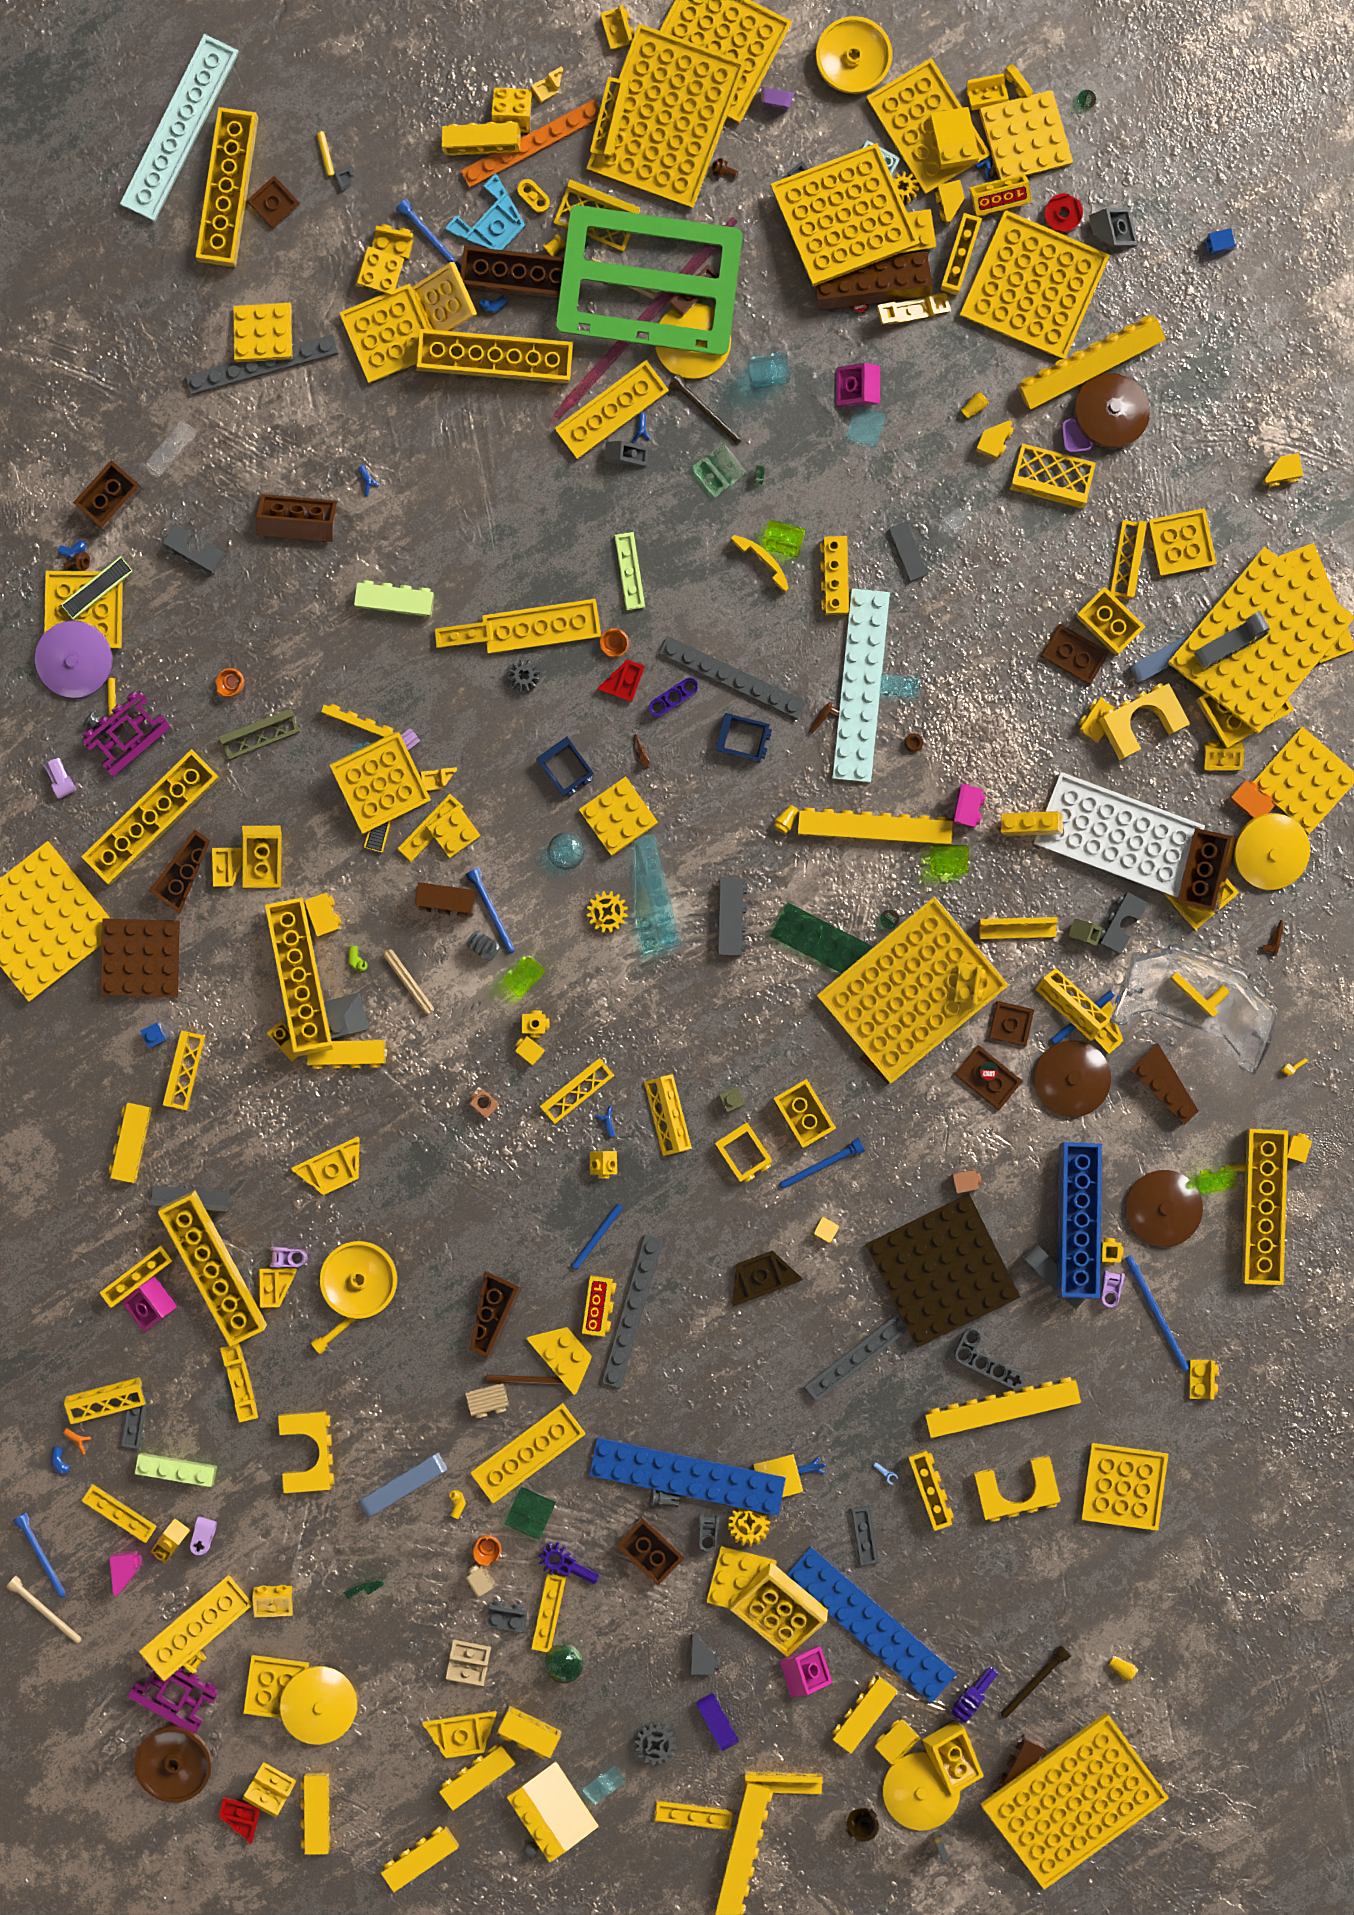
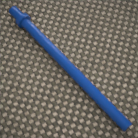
(1134, 1268)

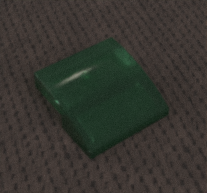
(719, 470)
(530, 1513)
(370, 1585)

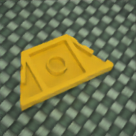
(332, 1168)
(564, 1355)
(462, 1733)

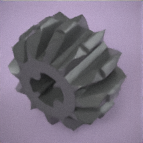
(524, 668)
(483, 945)

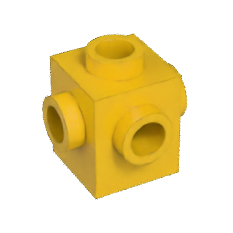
(527, 1023)
(603, 1163)
(1115, 1253)

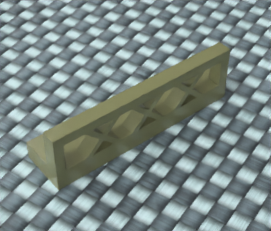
(256, 727)

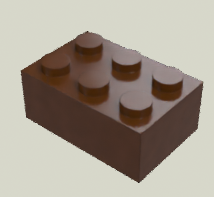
(108, 495)
(445, 899)
(650, 1550)

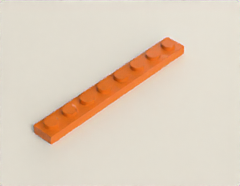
(532, 143)

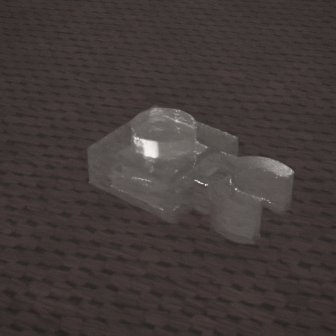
(959, 518)

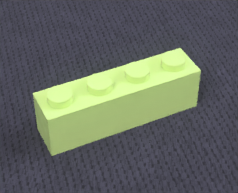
(394, 599)
(176, 1469)

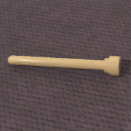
(16, 1586)

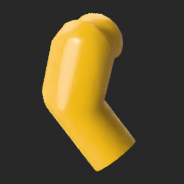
(458, 1501)

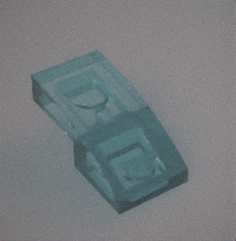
(899, 685)
(603, 1785)

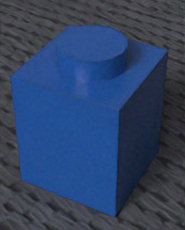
(1220, 241)
(154, 1035)

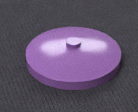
(73, 659)

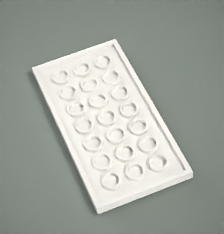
(1120, 834)

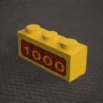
(1000, 195)
(598, 1306)

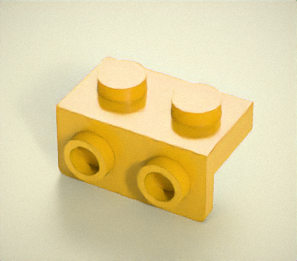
(617, 28)
(986, 91)

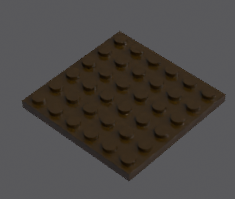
(942, 1270)

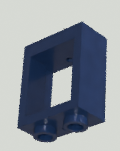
(724, 732)
(555, 750)

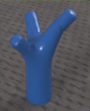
(987, 163)
(641, 430)
(367, 479)
(606, 1120)
(813, 1467)

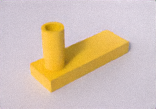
(1208, 1006)

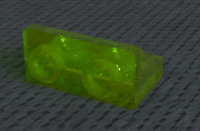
(783, 538)

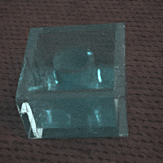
(768, 370)

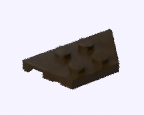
(761, 1276)

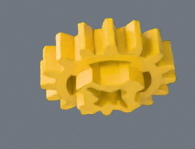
(600, 922)
(740, 1527)

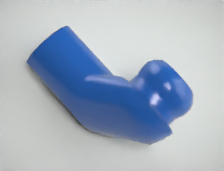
(493, 306)
(70, 552)
(57, 1463)

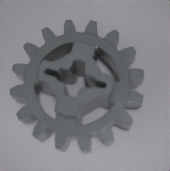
(645, 1752)

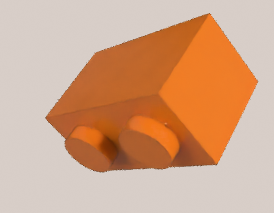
(1251, 800)

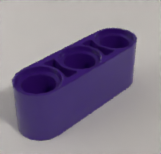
(664, 701)
(717, 1722)

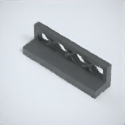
(210, 1199)

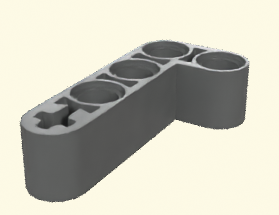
(1233, 641)
(1046, 1269)
(990, 1364)

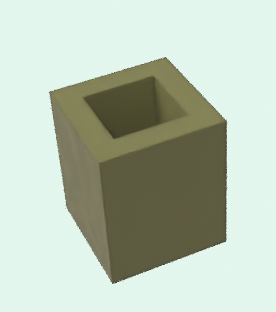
(1085, 932)
(732, 1099)

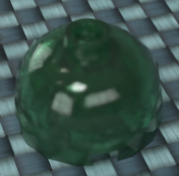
(564, 1663)

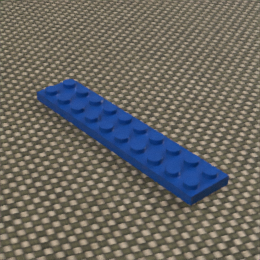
(687, 1476)
(872, 1625)

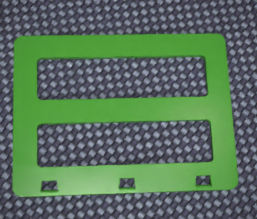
(662, 335)

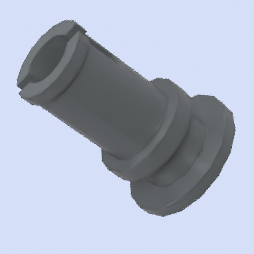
(92, 721)
(663, 1499)

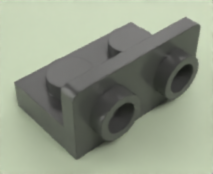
(507, 1617)

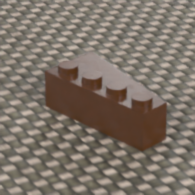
(179, 875)
(1164, 1084)
(494, 1310)
(1026, 1755)

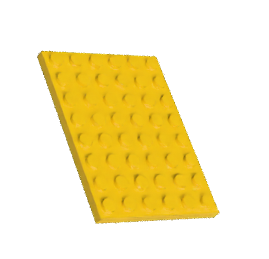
(670, 115)
(1266, 673)
(904, 990)
(1074, 1801)

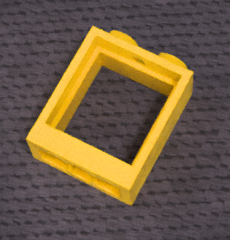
(732, 1136)

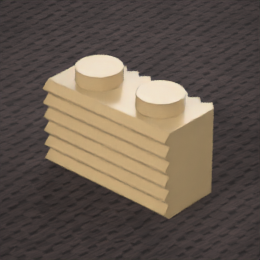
(487, 1399)
(479, 1579)

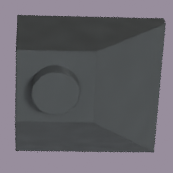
(1114, 226)
(346, 1015)

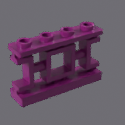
(137, 745)
(165, 1708)

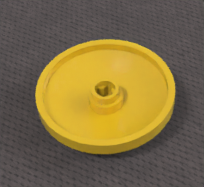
(854, 54)
(686, 363)
(1271, 851)
(358, 1279)
(318, 1705)
(917, 1793)

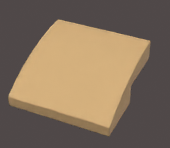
(468, 1663)

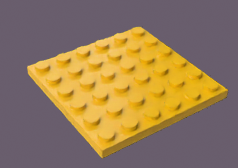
(734, 29)
(845, 214)
(1034, 285)
(45, 921)

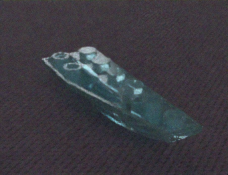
(652, 900)

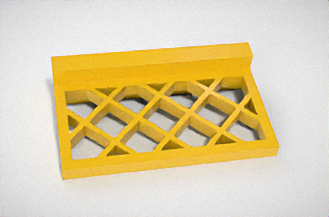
(599, 198)
(1048, 491)

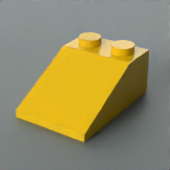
(954, 138)
(261, 856)
(953, 1757)

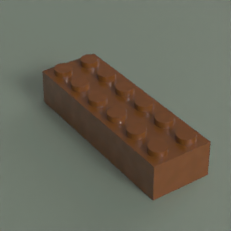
(512, 272)
(884, 281)

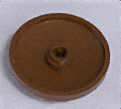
(1111, 410)
(1072, 1078)
(1164, 1208)
(173, 1764)

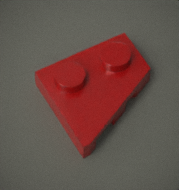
(624, 681)
(240, 1816)

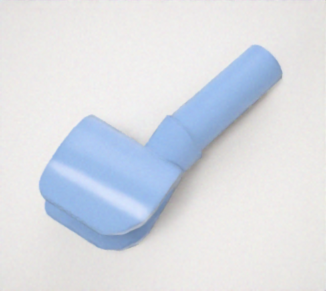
(887, 1474)

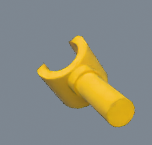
(1289, 1070)

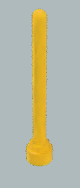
(321, 1343)

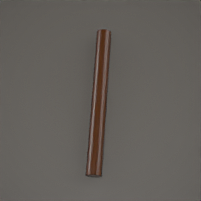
(524, 1379)

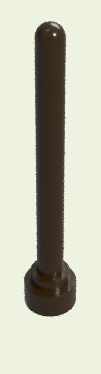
(679, 385)
(1060, 1656)

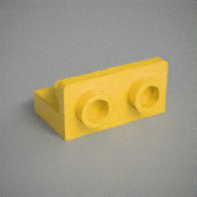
(393, 241)
(1090, 724)
(1222, 758)
(969, 983)
(1202, 1379)
(272, 1601)

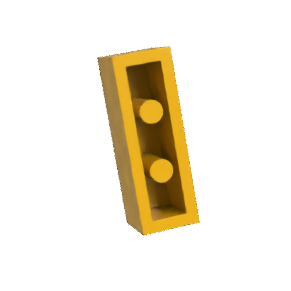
(1032, 823)

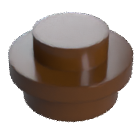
(913, 742)

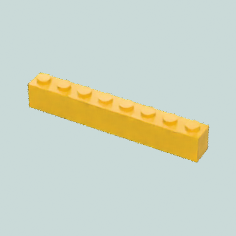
(1091, 361)
(875, 827)
(1002, 1408)
(744, 1849)

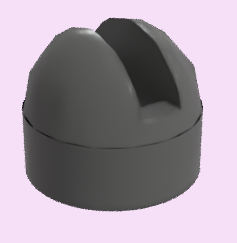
(530, 1849)

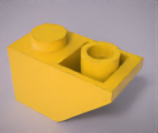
(950, 198)
(993, 439)
(1286, 468)
(281, 1036)
(170, 1541)

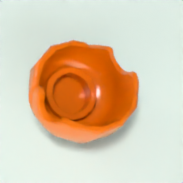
(614, 642)
(229, 682)
(486, 1550)

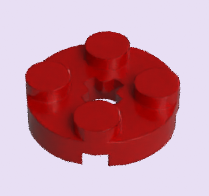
(1069, 204)

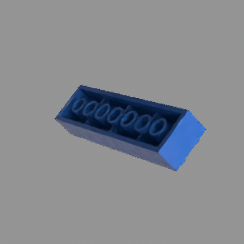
(1079, 1220)

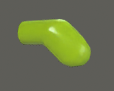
(355, 961)

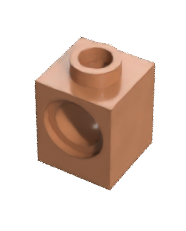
(493, 1104)
(966, 1181)

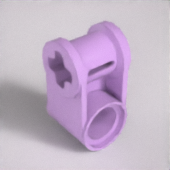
(284, 1257)
(1112, 1287)
(203, 1532)

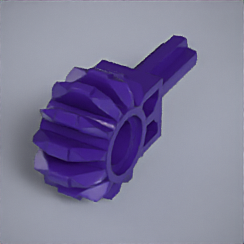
(566, 1564)
(972, 1697)

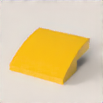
(785, 1467)
(269, 1790)

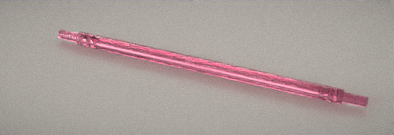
(617, 349)

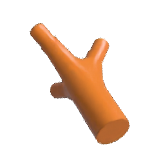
(76, 1439)

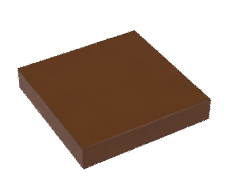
(273, 202)
(1011, 1023)

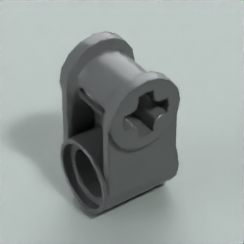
(708, 1530)

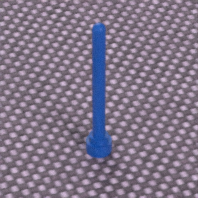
(406, 209)
(475, 877)
(855, 1147)
(23, 1523)

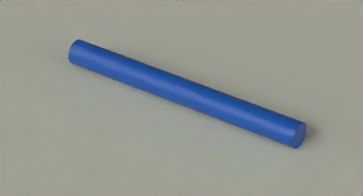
(1070, 1027)
(597, 1236)

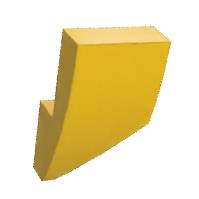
(548, 86)
(437, 778)

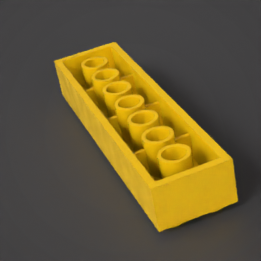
(227, 187)
(494, 356)
(150, 817)
(298, 977)
(1264, 1206)
(212, 1268)

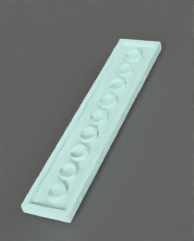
(179, 127)
(861, 685)

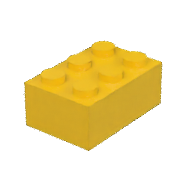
(1110, 621)
(804, 1113)
(529, 1732)

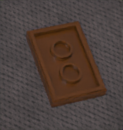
(1074, 654)
(995, 1091)

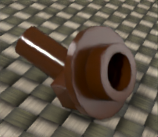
(720, 167)
(80, 560)

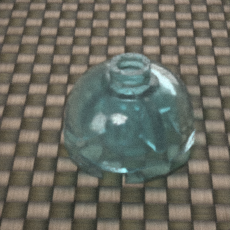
(566, 851)

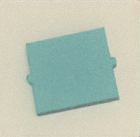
(866, 426)

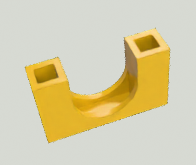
(1160, 700)
(314, 1425)
(1044, 1492)

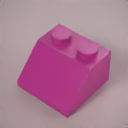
(858, 385)
(967, 806)
(149, 1304)
(123, 1569)
(806, 1672)

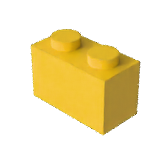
(322, 914)
(897, 1741)

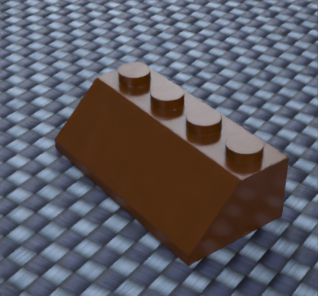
(296, 518)
(1206, 870)

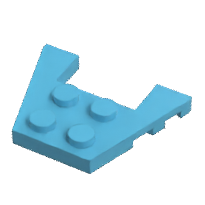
(497, 225)

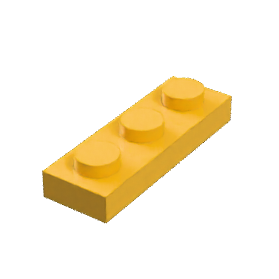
(464, 634)

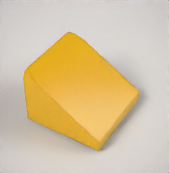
(826, 1229)

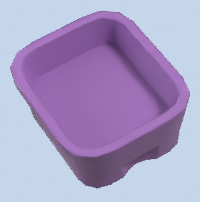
(776, 97)
(1073, 437)

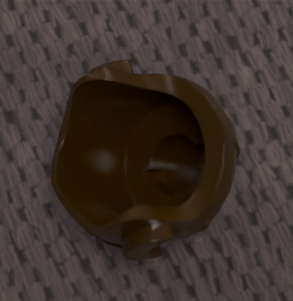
(862, 1824)

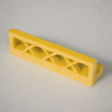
(616, 119)
(1135, 560)
(1017, 928)
(1071, 1006)
(176, 1070)
(572, 1085)
(671, 1114)
(101, 1394)
(787, 1782)

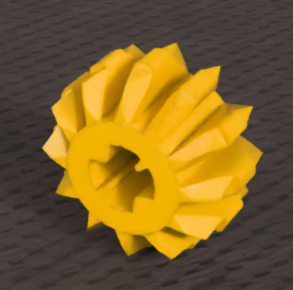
(910, 186)

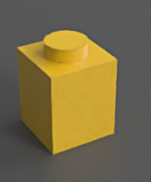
(529, 1050)
(1299, 1147)

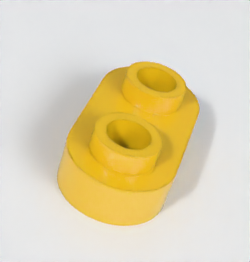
(1013, 75)
(533, 196)

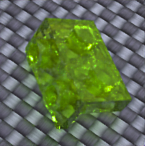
(949, 859)
(524, 976)
(1218, 1180)

